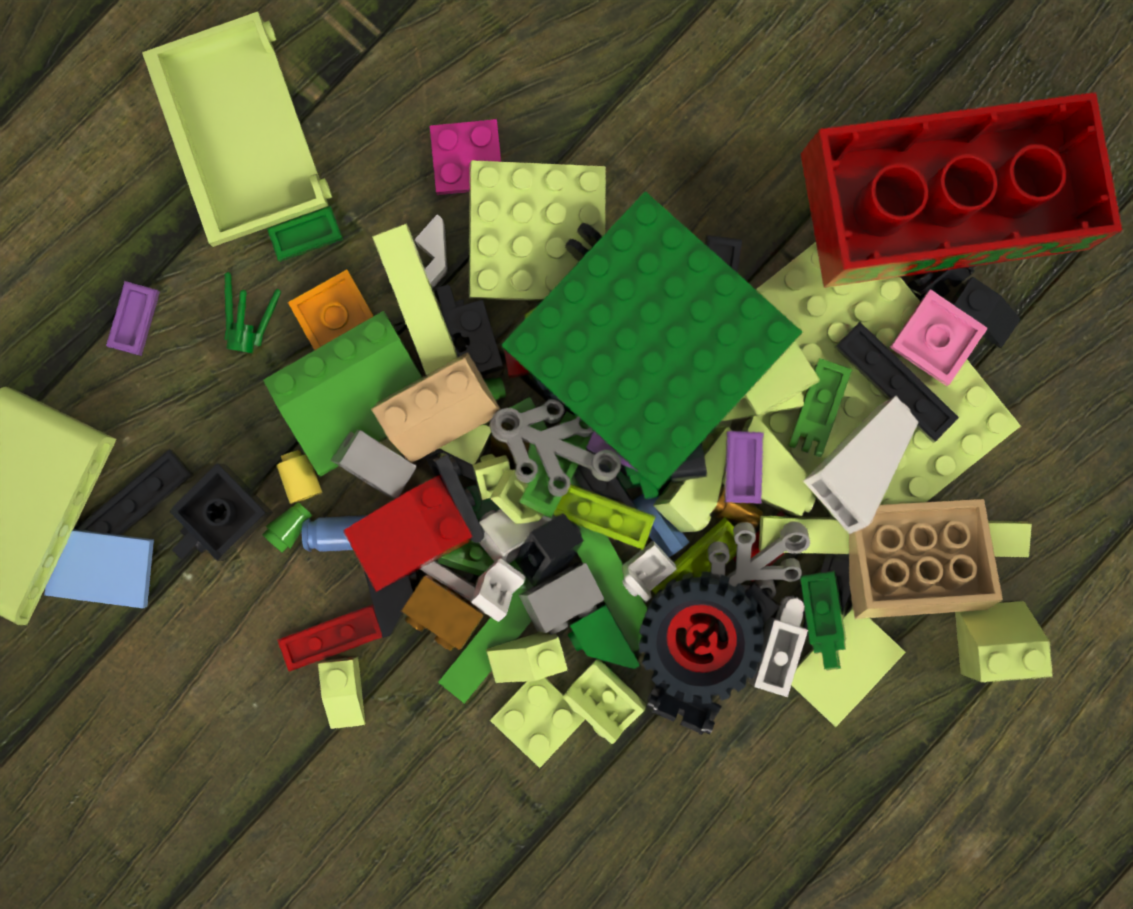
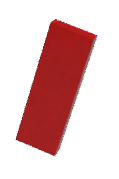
(330, 638)

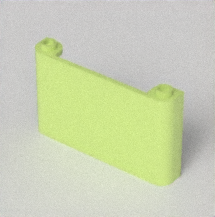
(236, 129)
(44, 484)

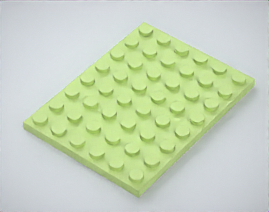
(883, 309)

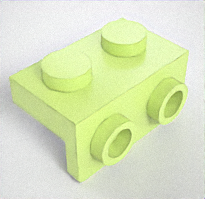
(604, 701)

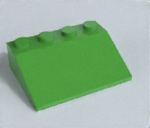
(339, 385)

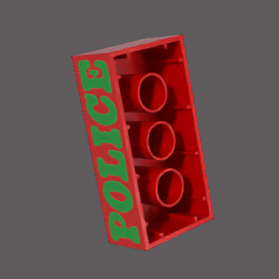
(959, 189)

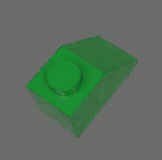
(602, 638)

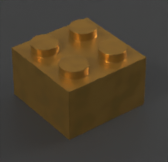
(442, 612)

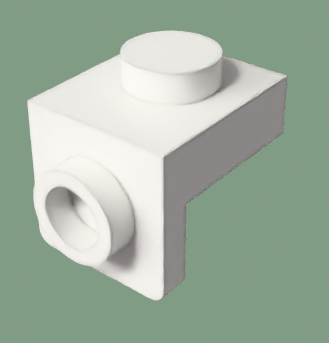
(646, 570)
(496, 589)

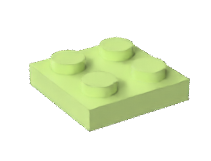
(537, 720)

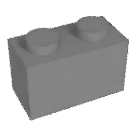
(562, 598)

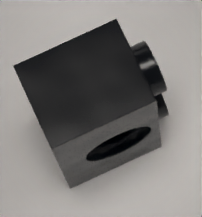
(549, 549)

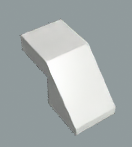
(433, 242)

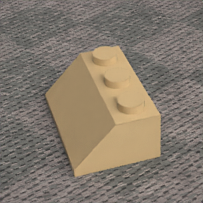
(436, 408)

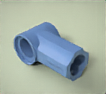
(662, 531)

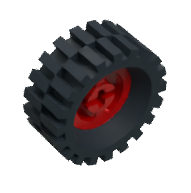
(730, 660)

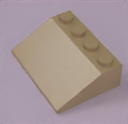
(923, 560)

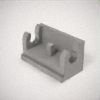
(374, 463)

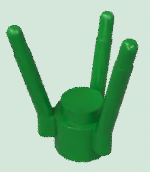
(239, 335)

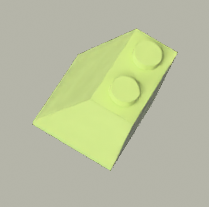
(781, 475)
(1002, 644)

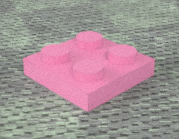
(938, 337)

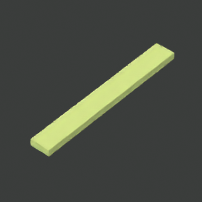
(830, 537)

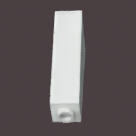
(863, 465)

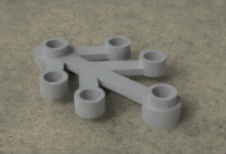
(548, 444)
(793, 540)

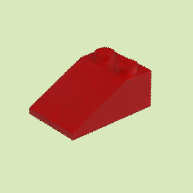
(408, 533)

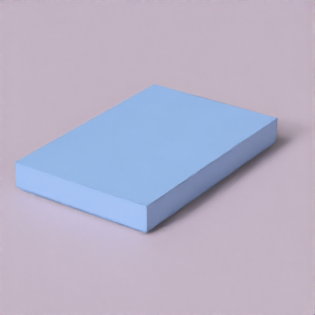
(103, 569)

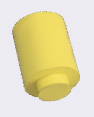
(298, 477)

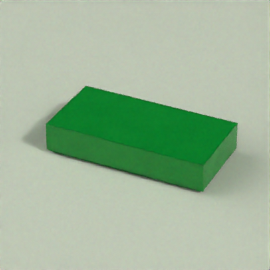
(304, 234)

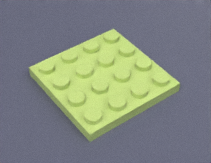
(523, 221)

